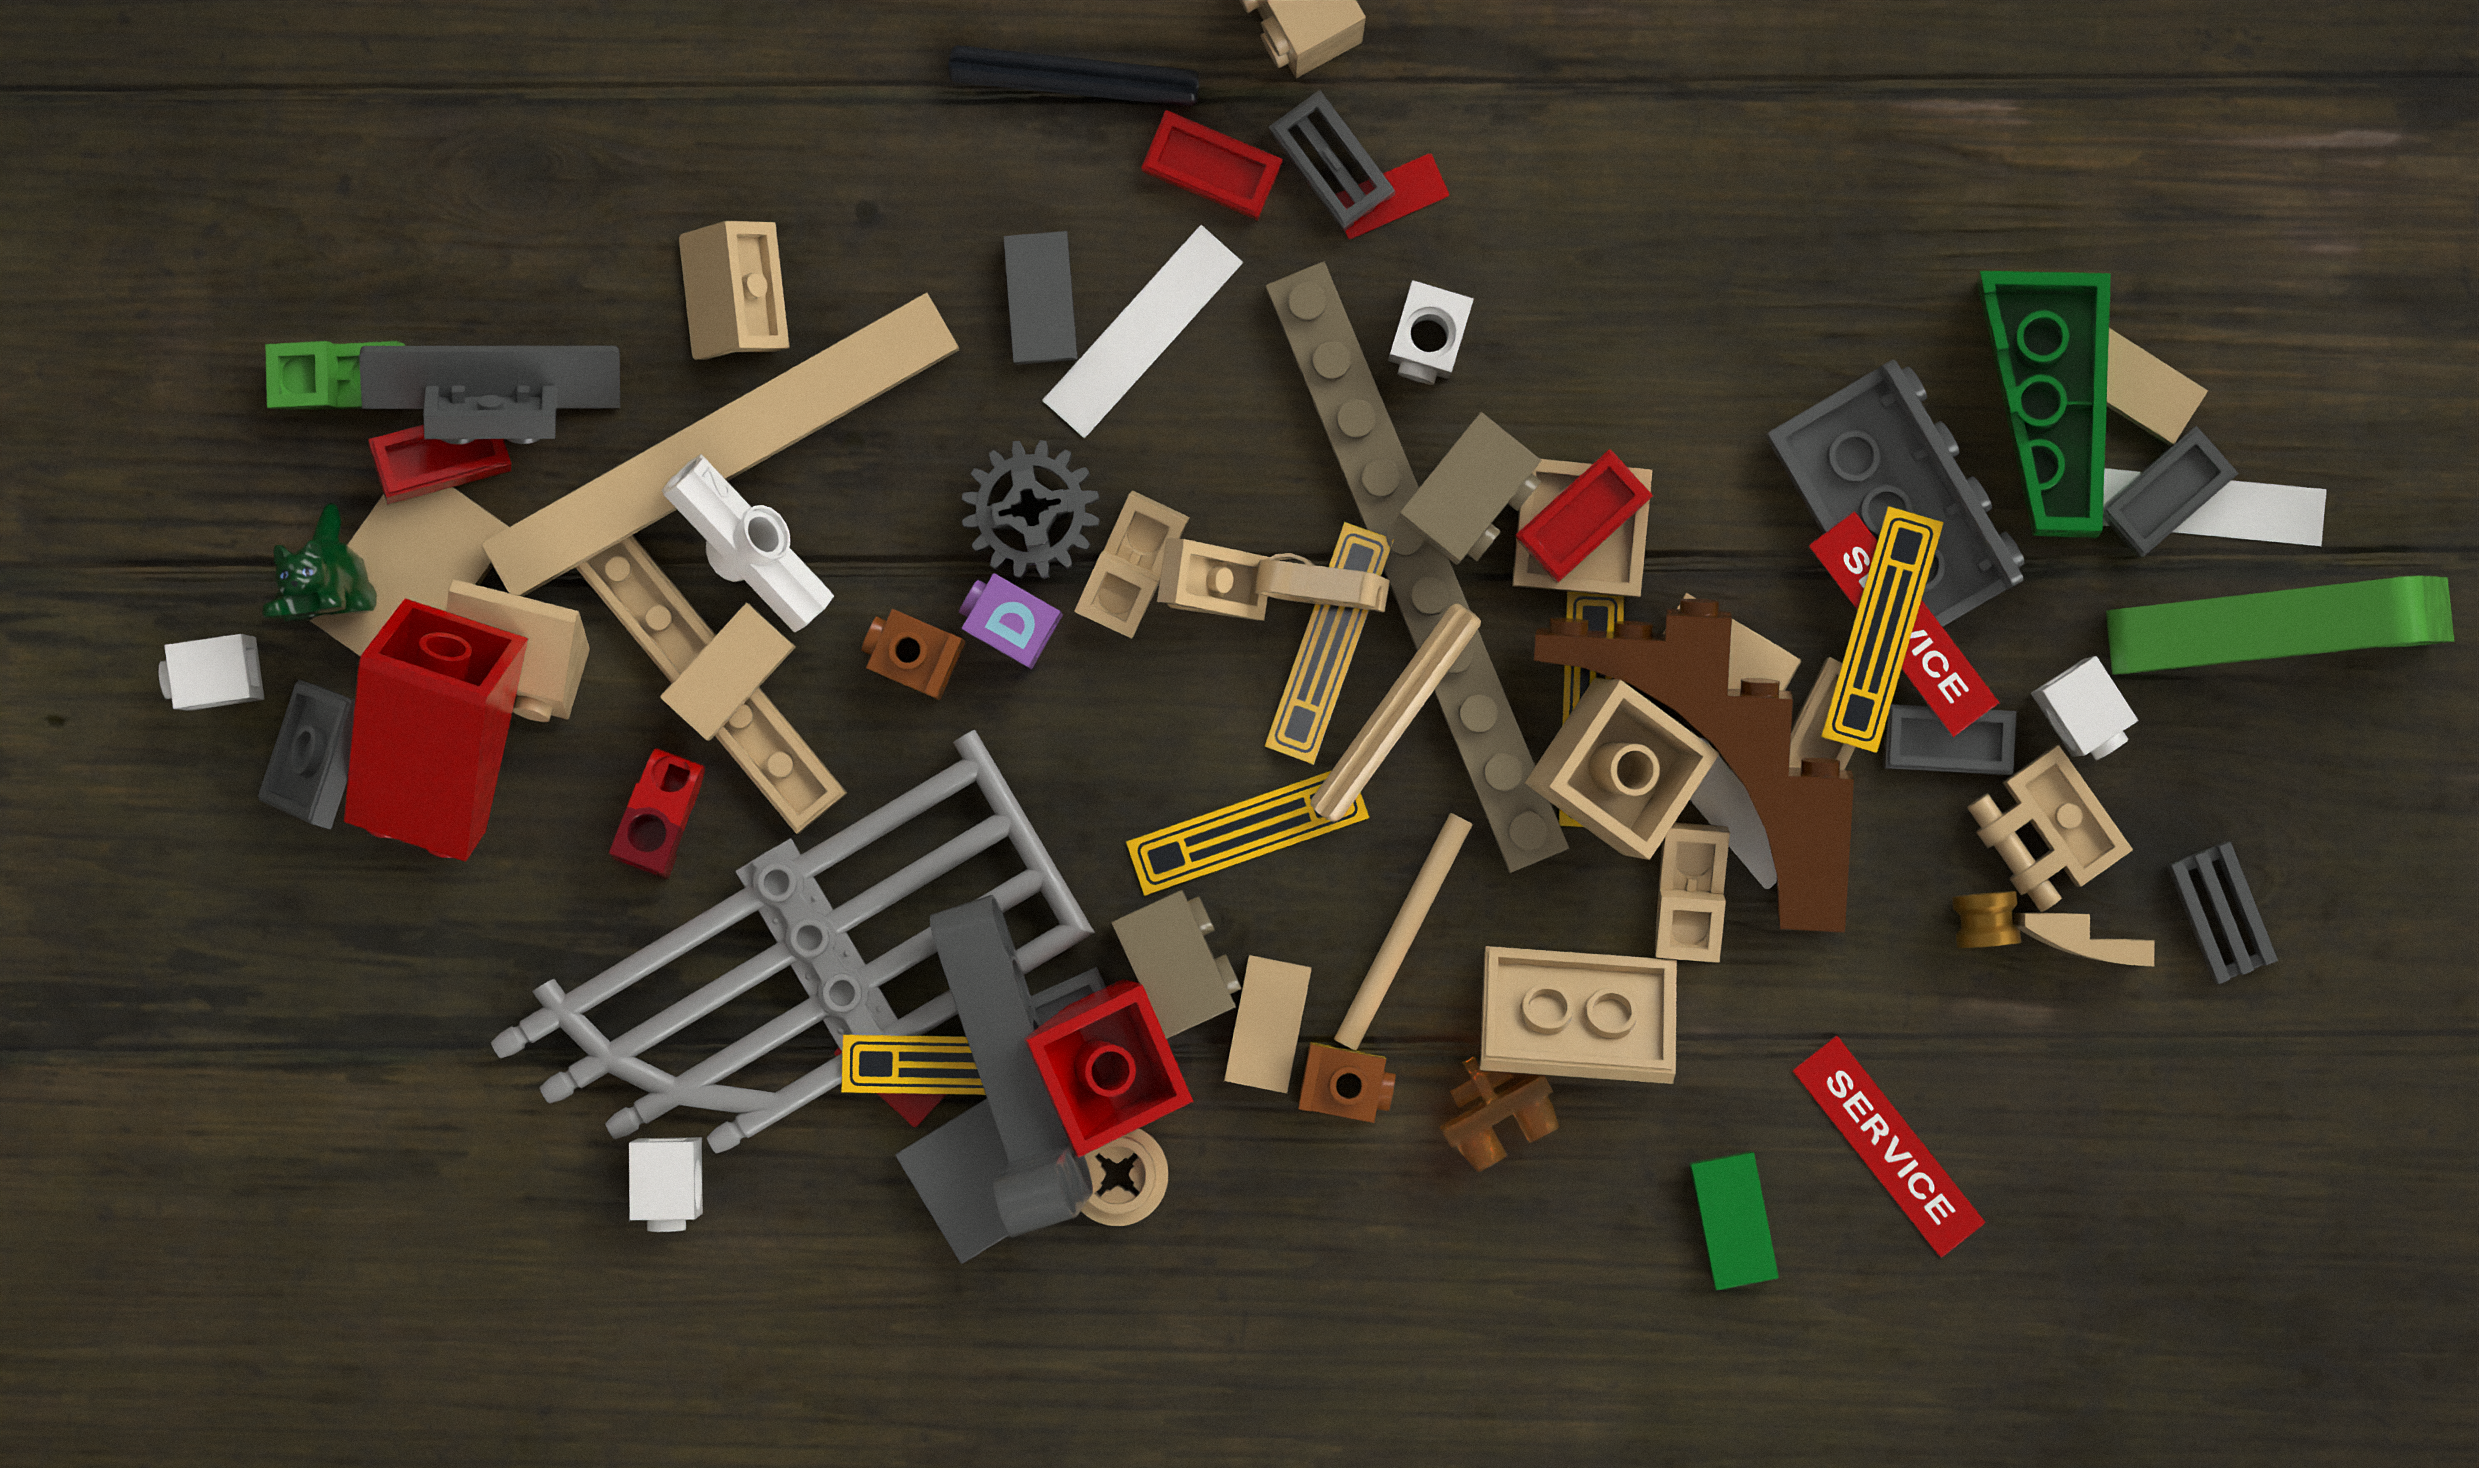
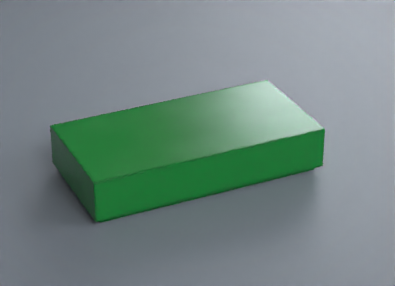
(1733, 1220)

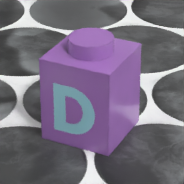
(1009, 619)

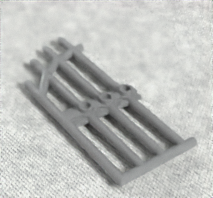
(817, 947)

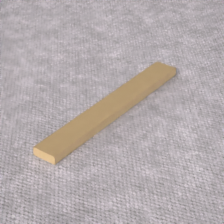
(728, 438)

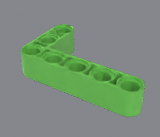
(2281, 624)

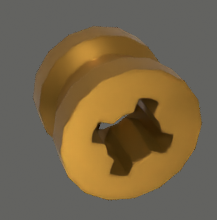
(1986, 919)

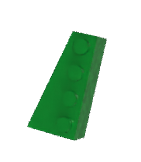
(2052, 378)

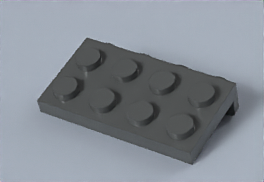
(1881, 450)

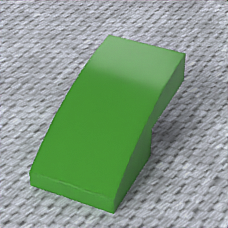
(315, 375)

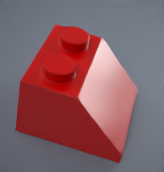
(1107, 1066)

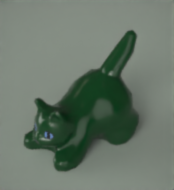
(320, 576)

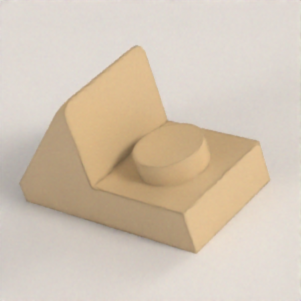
(1210, 580)

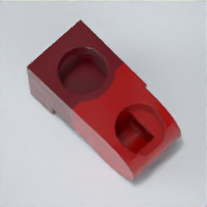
(658, 813)

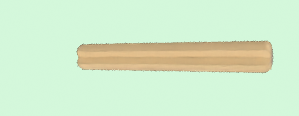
(1395, 712)

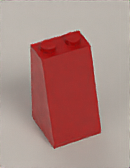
(431, 728)

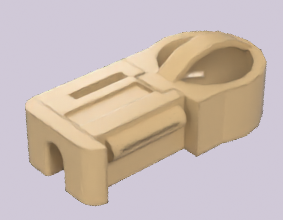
(1320, 584)

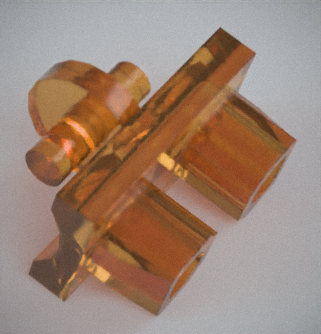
(1473, 1128)

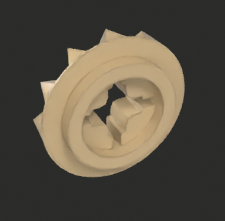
(1149, 1176)

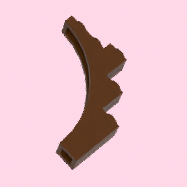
(1688, 670)

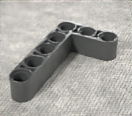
(997, 1012)

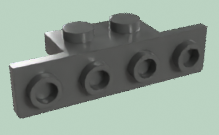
(489, 388)

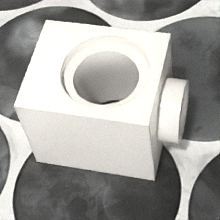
(1436, 305)
(211, 672)
(2086, 709)
(665, 1182)

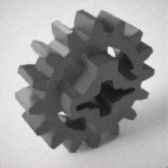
(1025, 482)

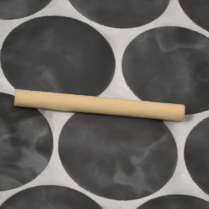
(1403, 931)

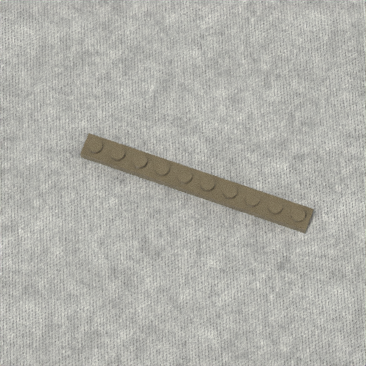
(1417, 571)

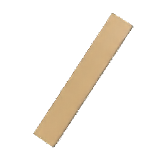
(673, 638)

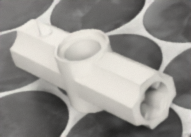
(747, 543)

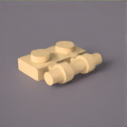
(2066, 818)

